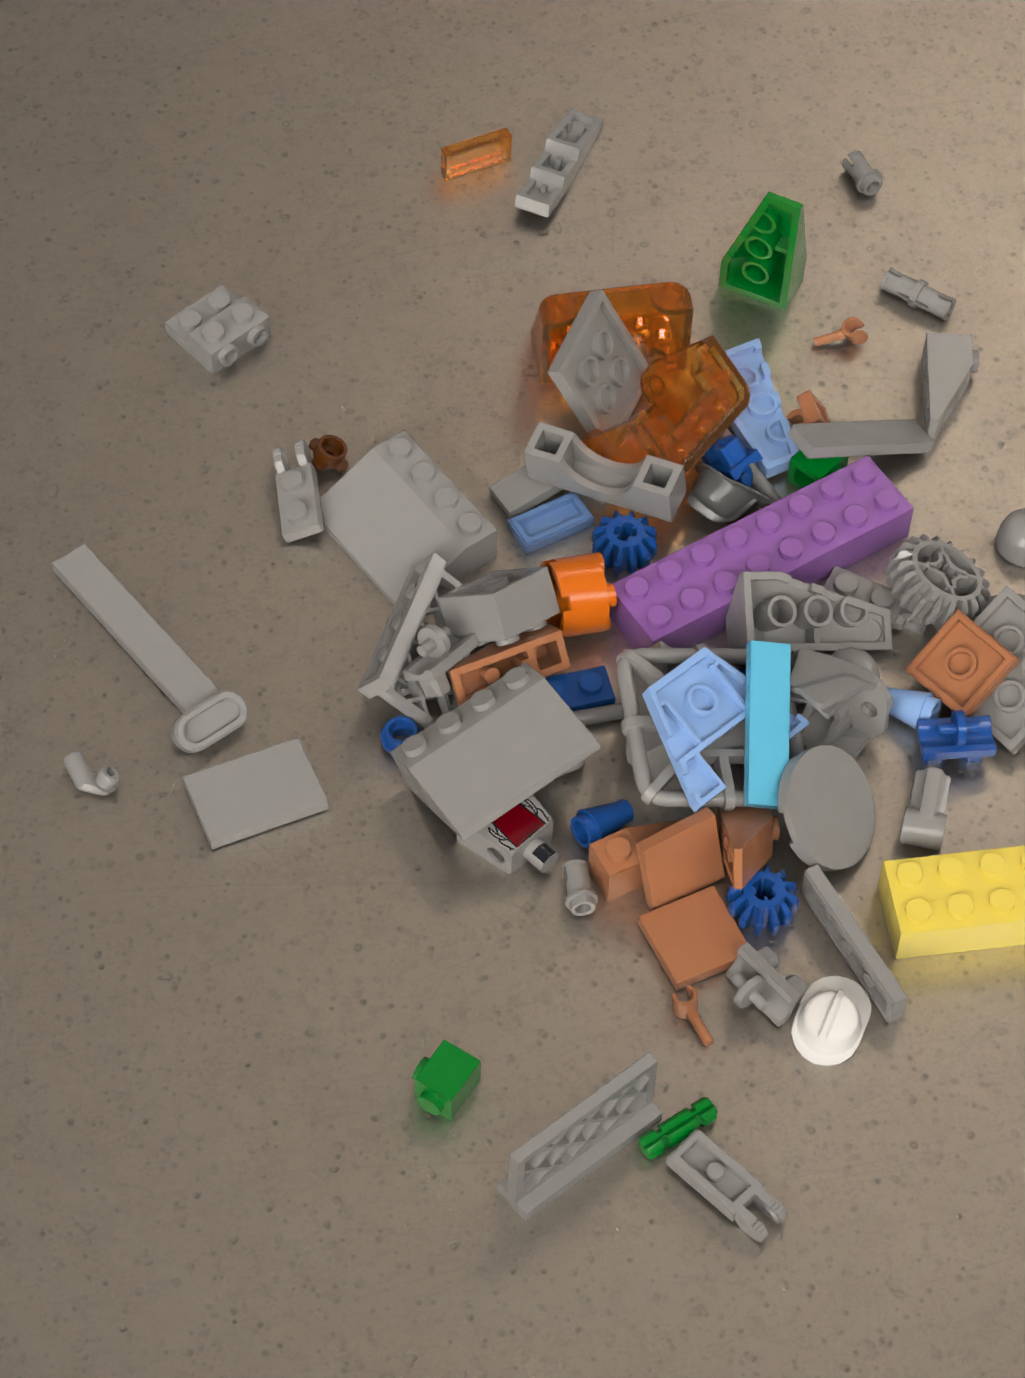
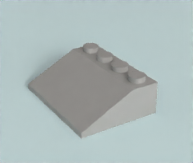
(399, 511)
(494, 751)

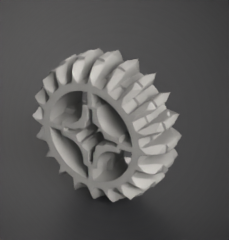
(936, 580)

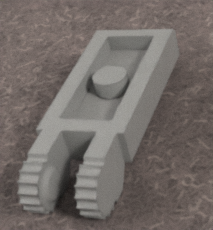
(298, 494)
(724, 1183)

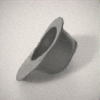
(721, 497)

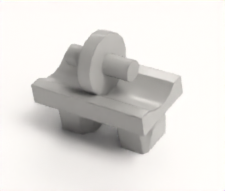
(437, 653)
(763, 985)

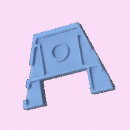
(694, 710)

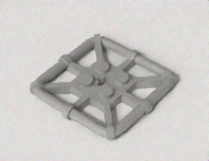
(722, 753)

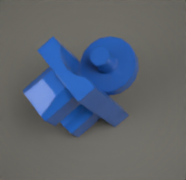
(732, 459)
(955, 738)

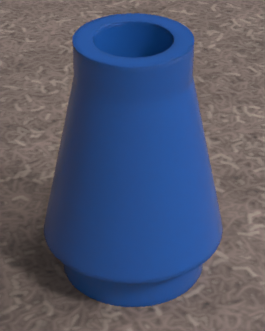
(600, 821)

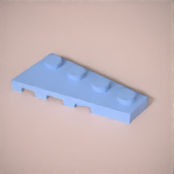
(762, 421)

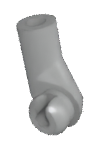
(96, 782)

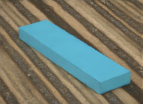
(766, 721)

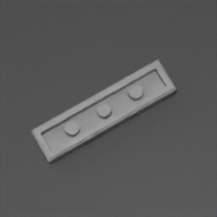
(860, 438)
(853, 944)

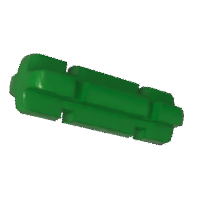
(677, 1128)

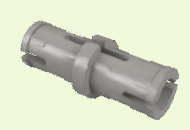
(918, 294)

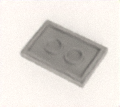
(255, 793)

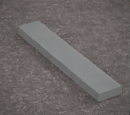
(134, 628)

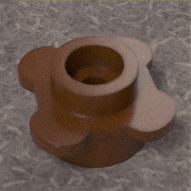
(329, 453)

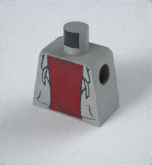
(516, 838)

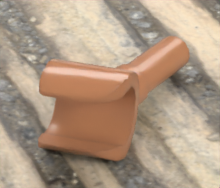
(847, 331)
(689, 1011)

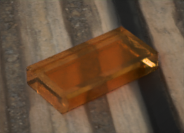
(476, 154)

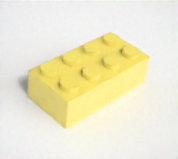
(954, 901)

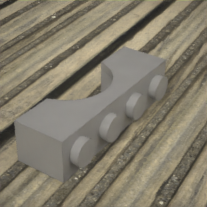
(564, 461)

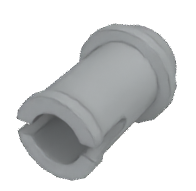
(867, 179)
(580, 896)

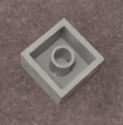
(500, 605)

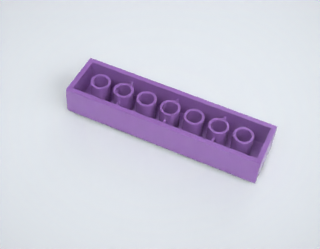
(802, 535)

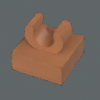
(811, 410)

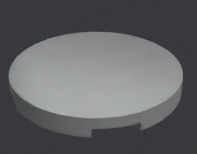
(827, 807)

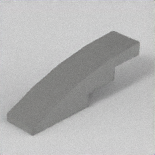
(559, 163)

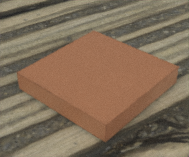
(962, 664)
(680, 859)
(693, 937)

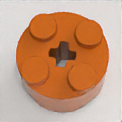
(581, 594)

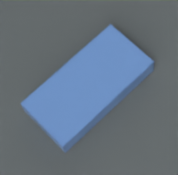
(550, 522)

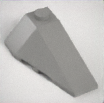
(792, 612)

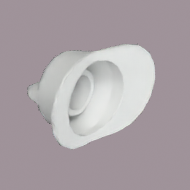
(831, 1020)

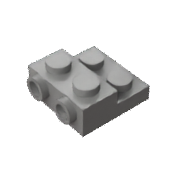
(219, 328)

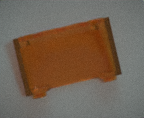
(652, 313)
(691, 402)

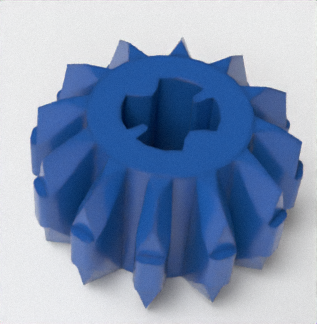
(625, 542)
(764, 902)

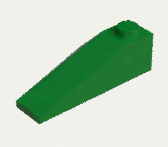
(768, 253)

